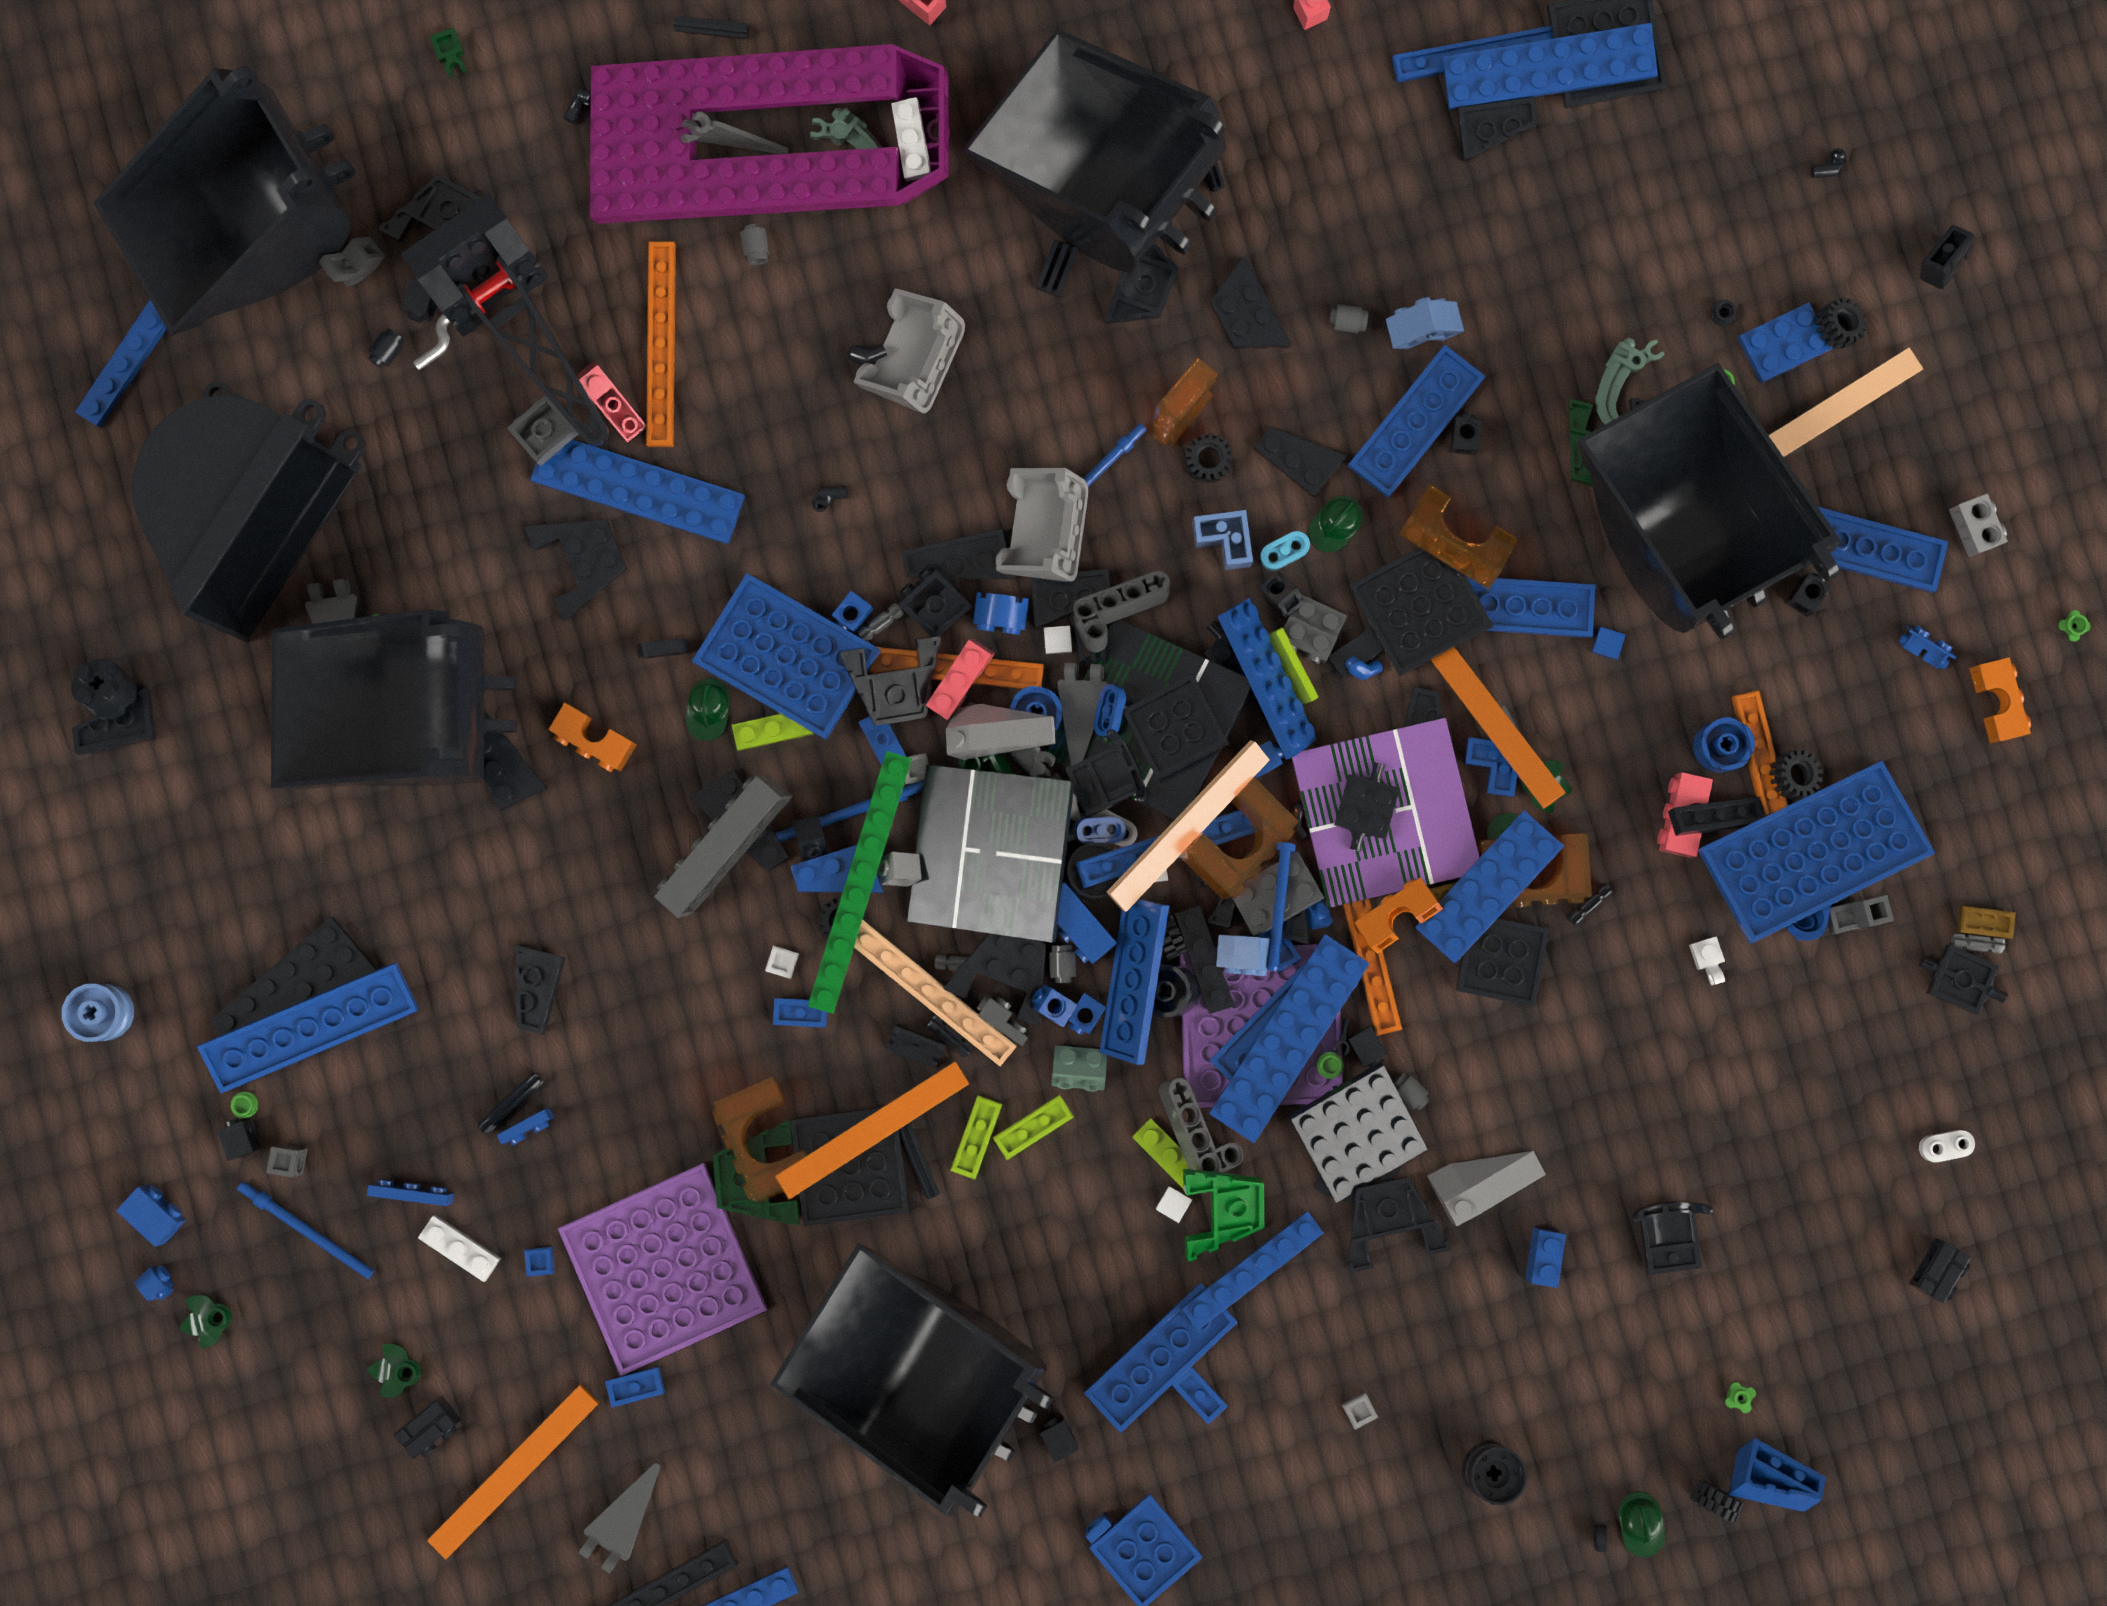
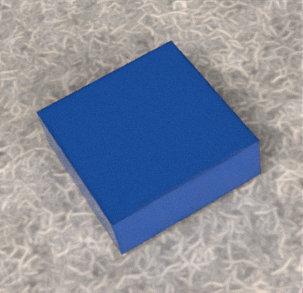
(1608, 643)
(539, 1261)
(1097, 1527)

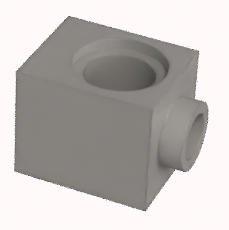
(899, 869)

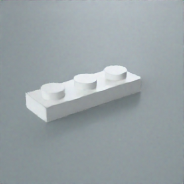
(911, 139)
(459, 1248)

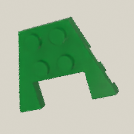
(1235, 1208)

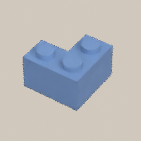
(1424, 322)
(1230, 532)
(1243, 954)

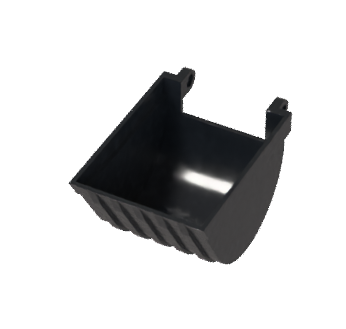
(1102, 150)
(226, 202)
(236, 501)
(1702, 504)
(381, 702)
(913, 1379)

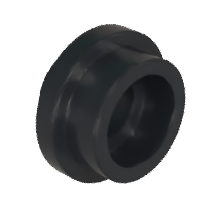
(1727, 306)

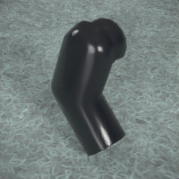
(581, 97)
(1832, 165)
(864, 355)
(827, 495)
(1297, 811)

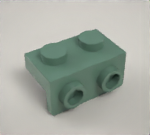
(1079, 1068)

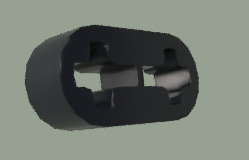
(662, 648)

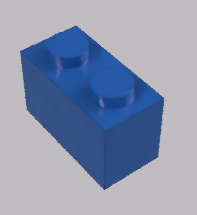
(151, 1214)
(1545, 1257)

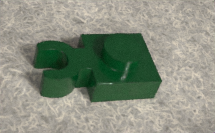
(448, 49)

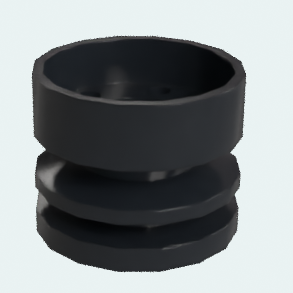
(1072, 877)
(1505, 1484)

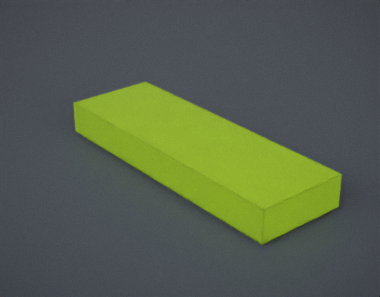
(1292, 666)
(1033, 1127)
(976, 1137)

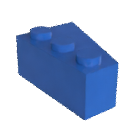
(828, 873)
(1082, 928)
(1774, 1478)

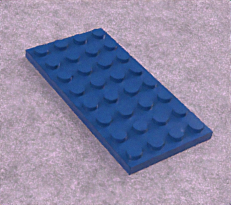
(1815, 852)

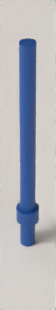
(1124, 445)
(851, 811)
(263, 1201)

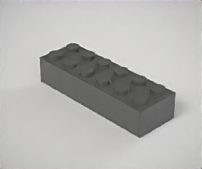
(722, 845)

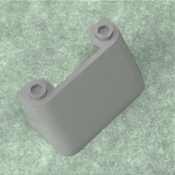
(917, 351)
(1045, 524)

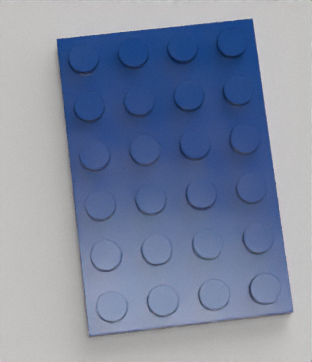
(783, 656)

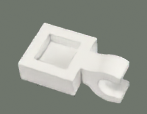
(1708, 955)

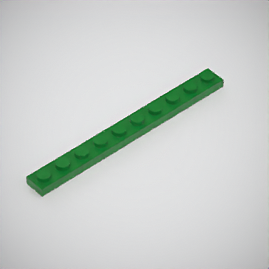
(859, 882)

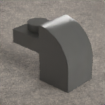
(354, 263)
(1860, 914)

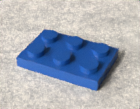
(1783, 343)

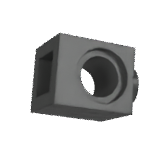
(286, 1160)

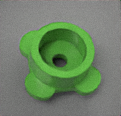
(2081, 622)
(1733, 1394)

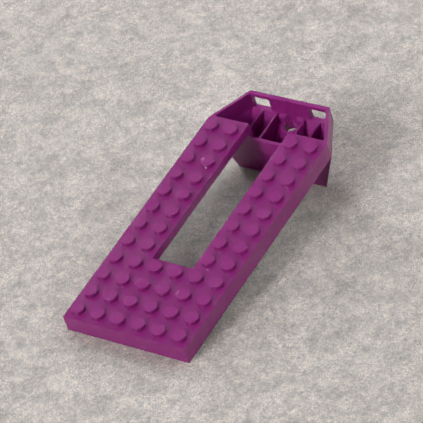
(649, 174)

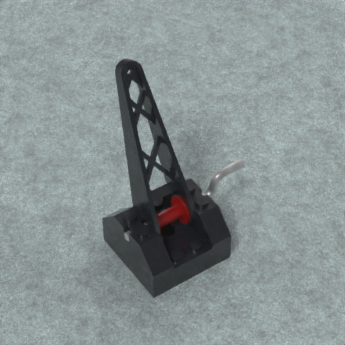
(470, 268)

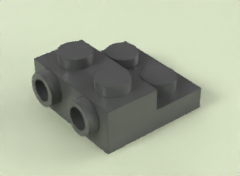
(542, 430)
(1314, 630)
(997, 1014)

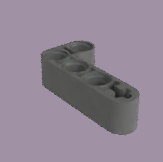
(1152, 591)
(1195, 1126)

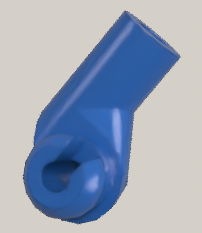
(1361, 670)

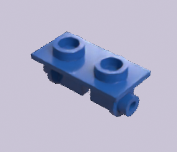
(1936, 651)

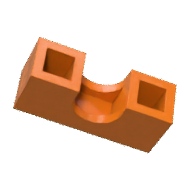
(2001, 680)
(571, 727)
(1377, 924)

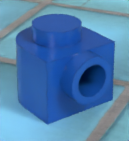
(155, 1283)

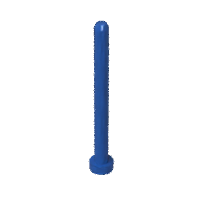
(1279, 905)

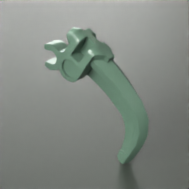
(845, 128)
(1622, 362)

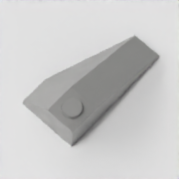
(994, 730)
(1481, 1183)

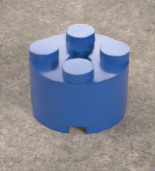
(1001, 612)
(1040, 699)
(1724, 730)

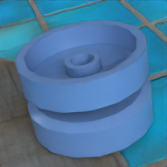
(97, 1012)

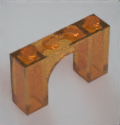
(1183, 403)
(1429, 532)
(1271, 826)
(1571, 877)
(736, 1115)

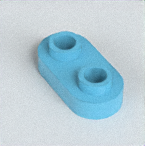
(1284, 551)

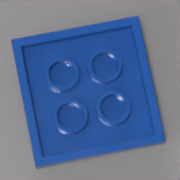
(1145, 1551)

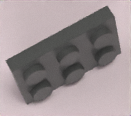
(1258, 896)

